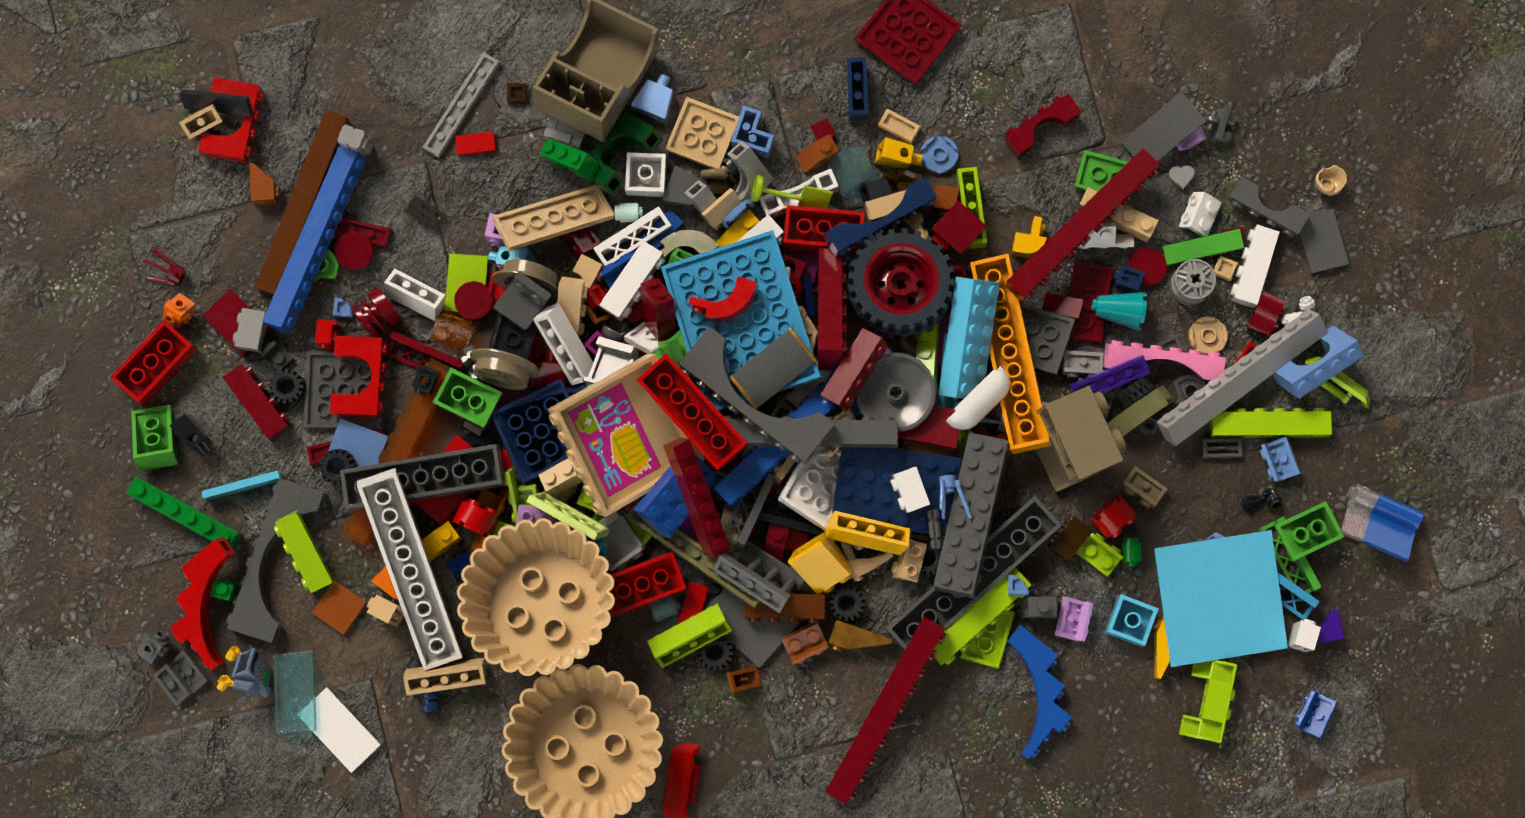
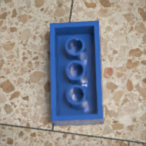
(664, 505)

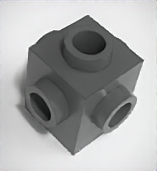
(154, 646)

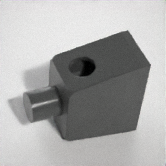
(678, 184)
(1039, 608)

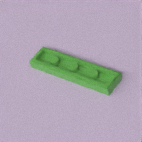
(1203, 247)

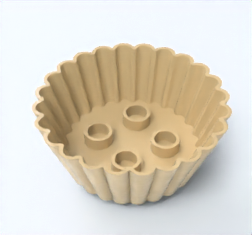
(535, 597)
(582, 744)

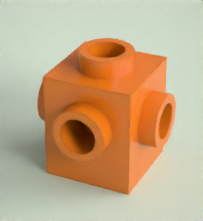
(178, 310)

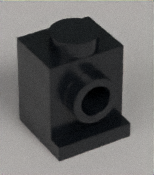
(432, 379)

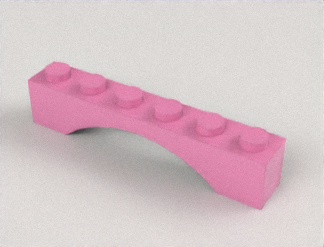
(1203, 366)

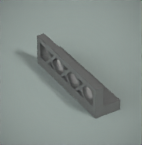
(753, 514)

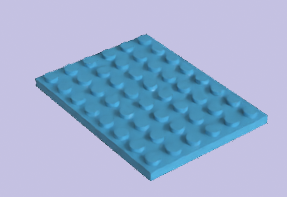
(770, 315)

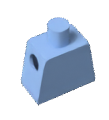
(654, 99)

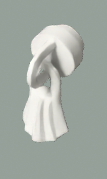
(1305, 304)

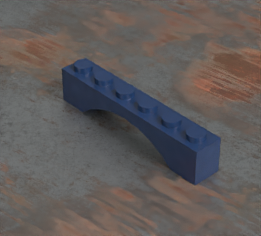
(847, 235)

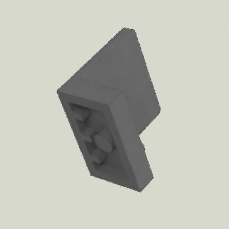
(522, 301)

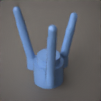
(947, 485)

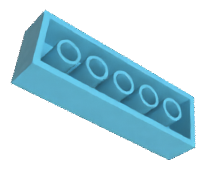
(968, 336)

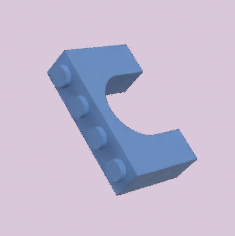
(1341, 352)

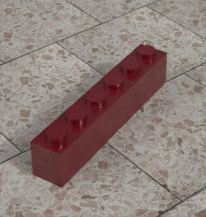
(697, 497)

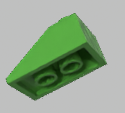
(467, 398)
(153, 438)
(1309, 531)

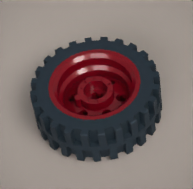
(901, 251)

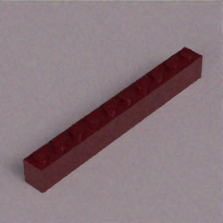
(1082, 225)
(885, 710)

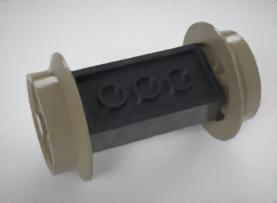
(506, 359)

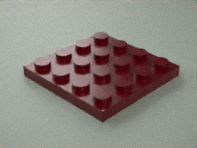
(908, 35)

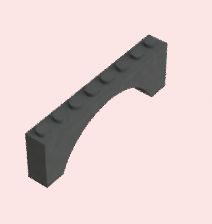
(798, 436)
(251, 611)

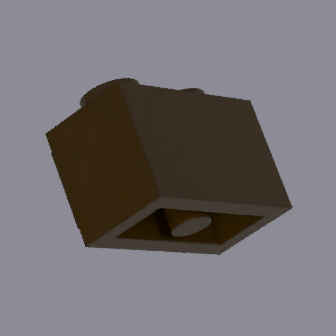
(1070, 539)

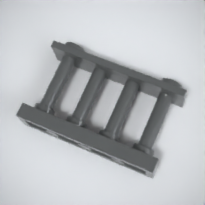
(754, 584)

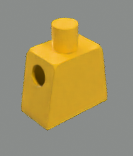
(896, 154)

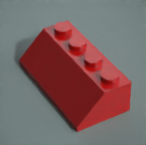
(646, 583)

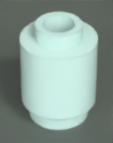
(628, 212)

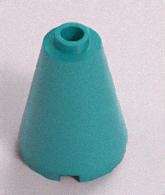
(1122, 309)

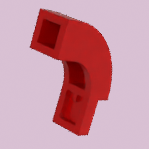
(729, 308)

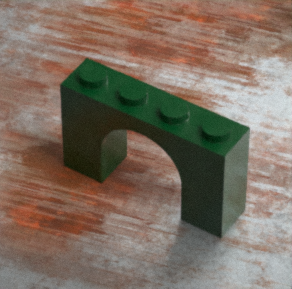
(626, 132)

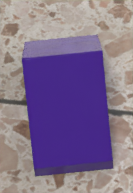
(1331, 628)

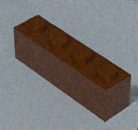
(798, 607)

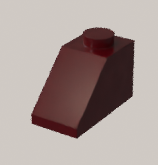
(776, 540)

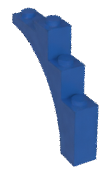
(1049, 715)

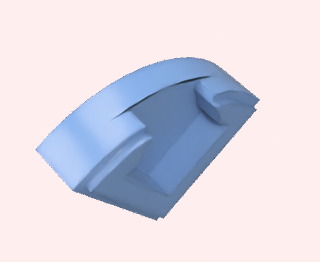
(342, 309)
(1016, 586)

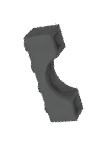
(1289, 220)

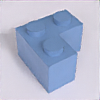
(748, 133)

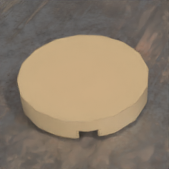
(1208, 335)

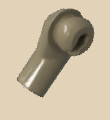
(715, 173)

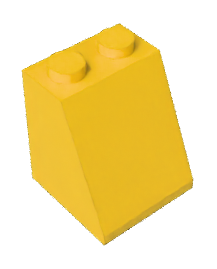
(821, 564)

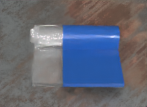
(1380, 521)

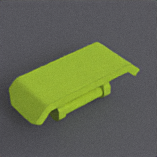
(1345, 382)

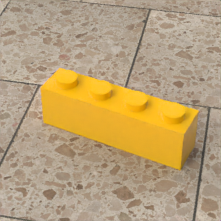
(867, 533)

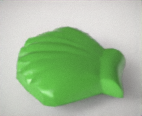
(328, 267)

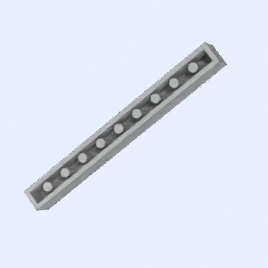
(1242, 377)

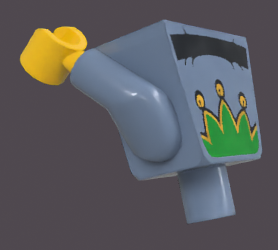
(248, 674)

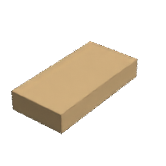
(899, 126)
(721, 208)

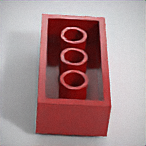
(808, 225)
(153, 363)

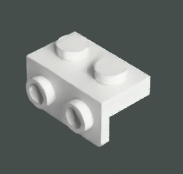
(1200, 213)

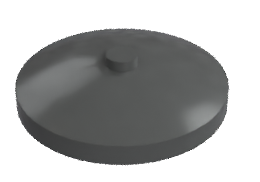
(898, 389)

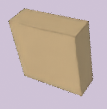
(1225, 268)

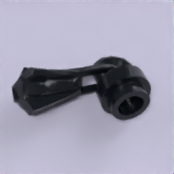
(1272, 500)

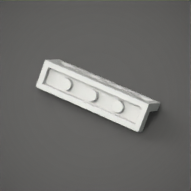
(630, 233)

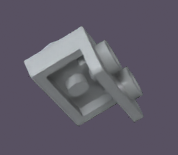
(1082, 363)

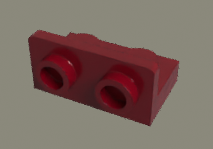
(580, 241)

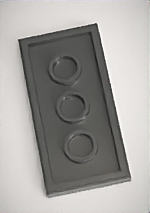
(1166, 128)

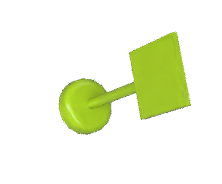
(810, 196)

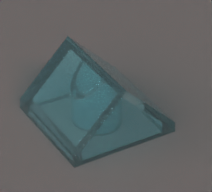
(851, 169)

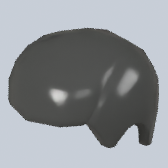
(615, 330)

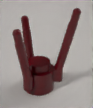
(175, 275)

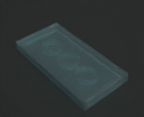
(294, 692)

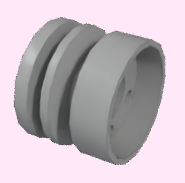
(1188, 292)

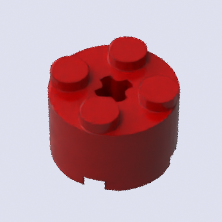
(1113, 516)
(475, 518)

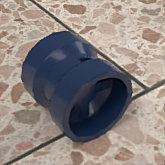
(431, 706)

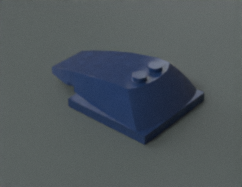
(529, 432)

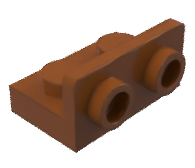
(804, 643)

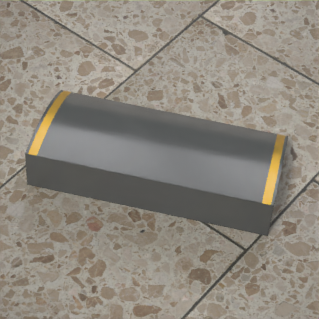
(773, 369)

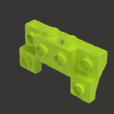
(1215, 701)

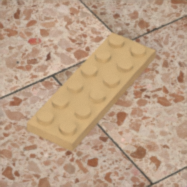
(553, 217)

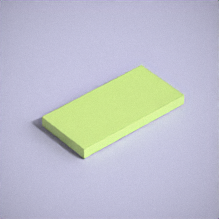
(568, 515)

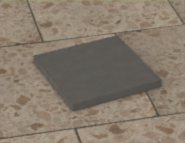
(334, 376)
(753, 639)

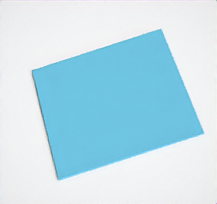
(1221, 598)

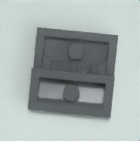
(181, 677)

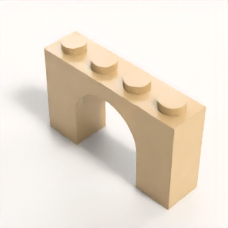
(884, 205)

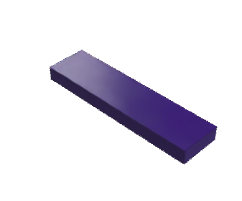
(1114, 376)

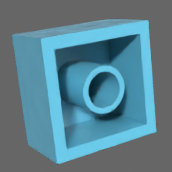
(1131, 620)

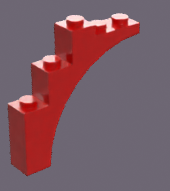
(195, 601)

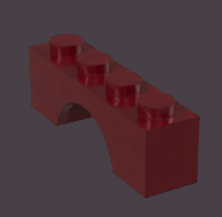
(1062, 112)

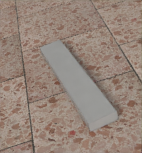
(461, 105)

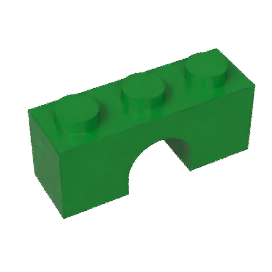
(564, 157)

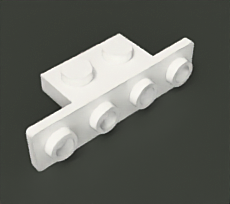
(1108, 238)

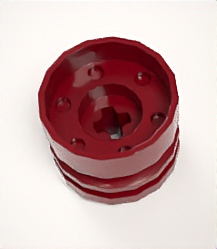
(376, 313)

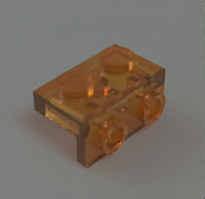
(453, 330)

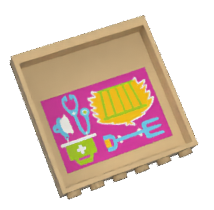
(616, 437)

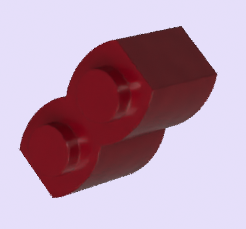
(1266, 314)

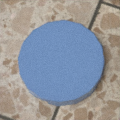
(939, 155)
(737, 212)

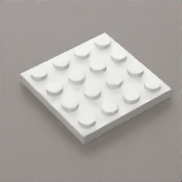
(813, 487)

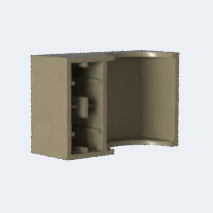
(598, 70)
(1078, 438)

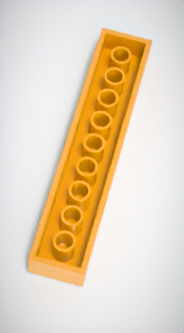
(1012, 352)

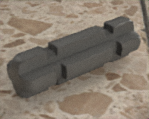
(934, 529)

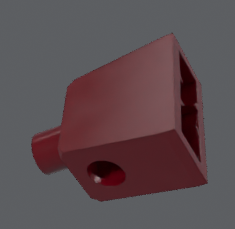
(549, 371)

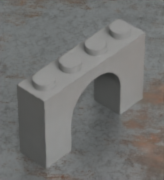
(748, 167)

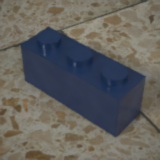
(857, 88)

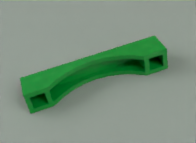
(182, 512)

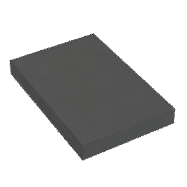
(1323, 242)

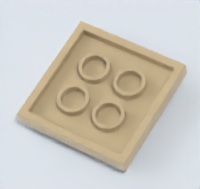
(702, 133)

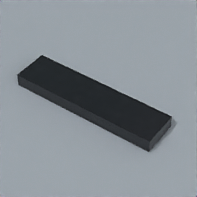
(222, 102)

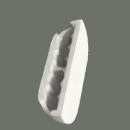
(980, 400)

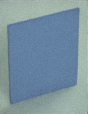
(359, 441)

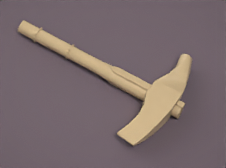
(862, 565)

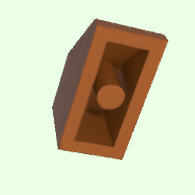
(817, 154)
(262, 187)

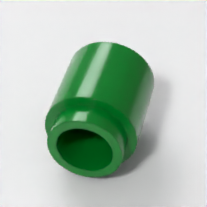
(1132, 552)

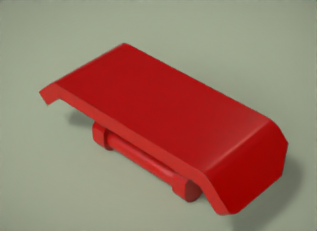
(681, 780)

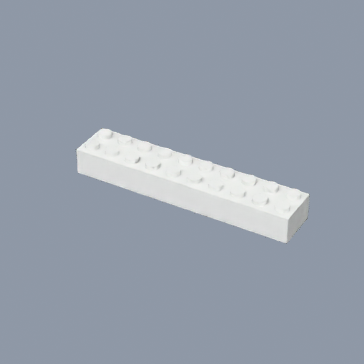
(409, 569)

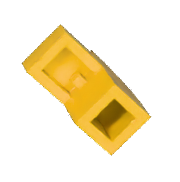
(1028, 244)

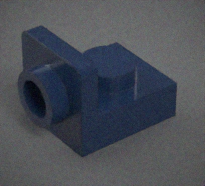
(1128, 278)

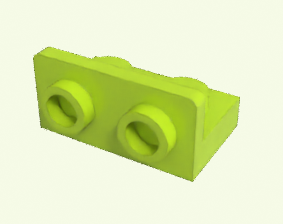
(1100, 554)

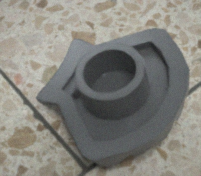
(1187, 385)

